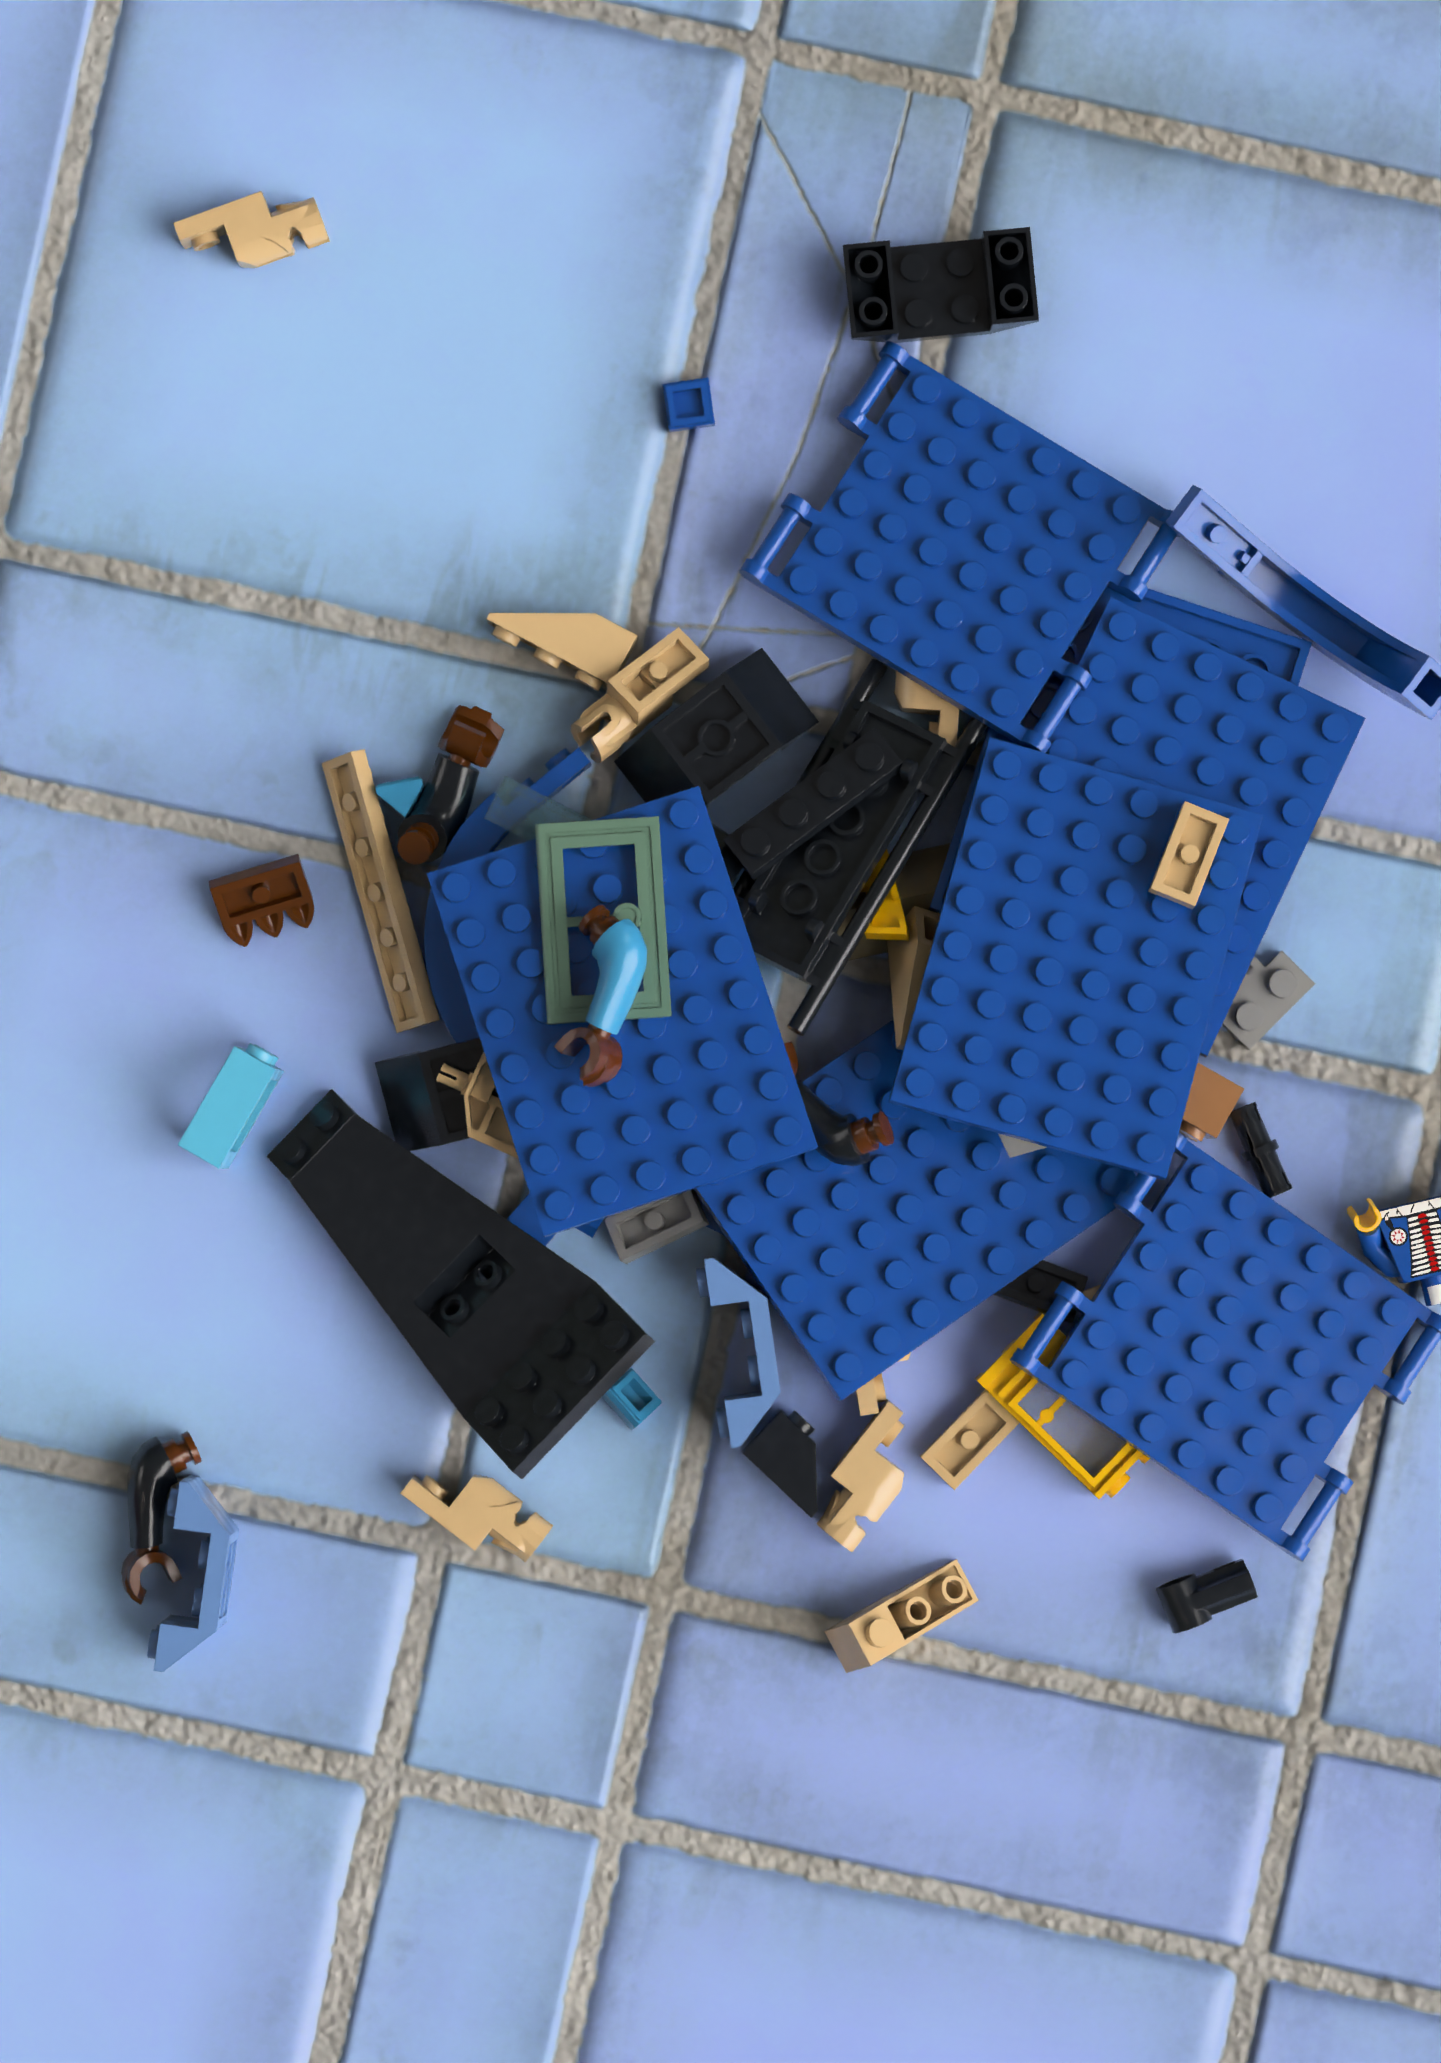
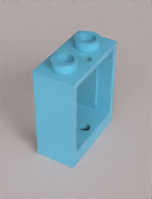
(232, 1105)

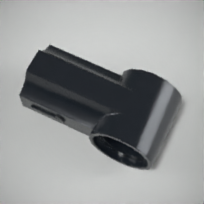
(1194, 1598)

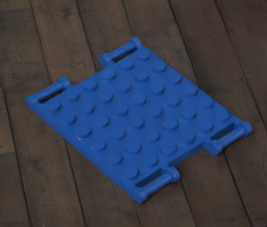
(963, 549)
(1232, 1345)

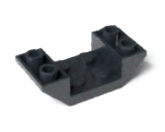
(941, 287)
(718, 733)
(420, 1108)

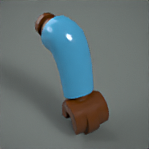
(621, 964)

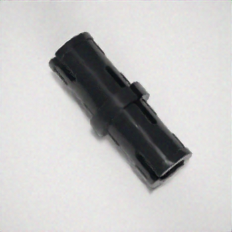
(1260, 1150)

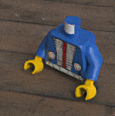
(1404, 1242)

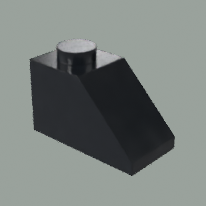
(788, 1458)

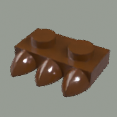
(262, 896)

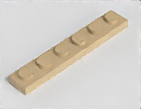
(380, 891)

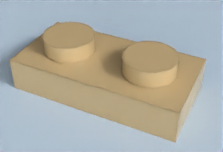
(1188, 855)
(969, 1439)

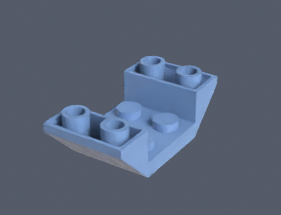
(744, 1410)
(198, 1511)

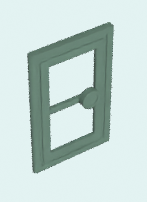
(650, 913)

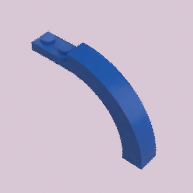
(1306, 608)
(473, 840)

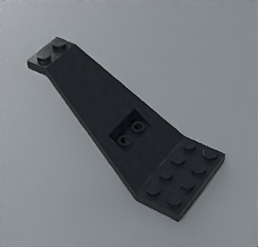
(484, 1305)

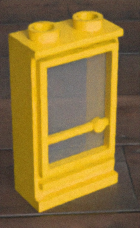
(1074, 1438)

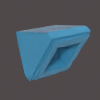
(401, 794)
(631, 1399)

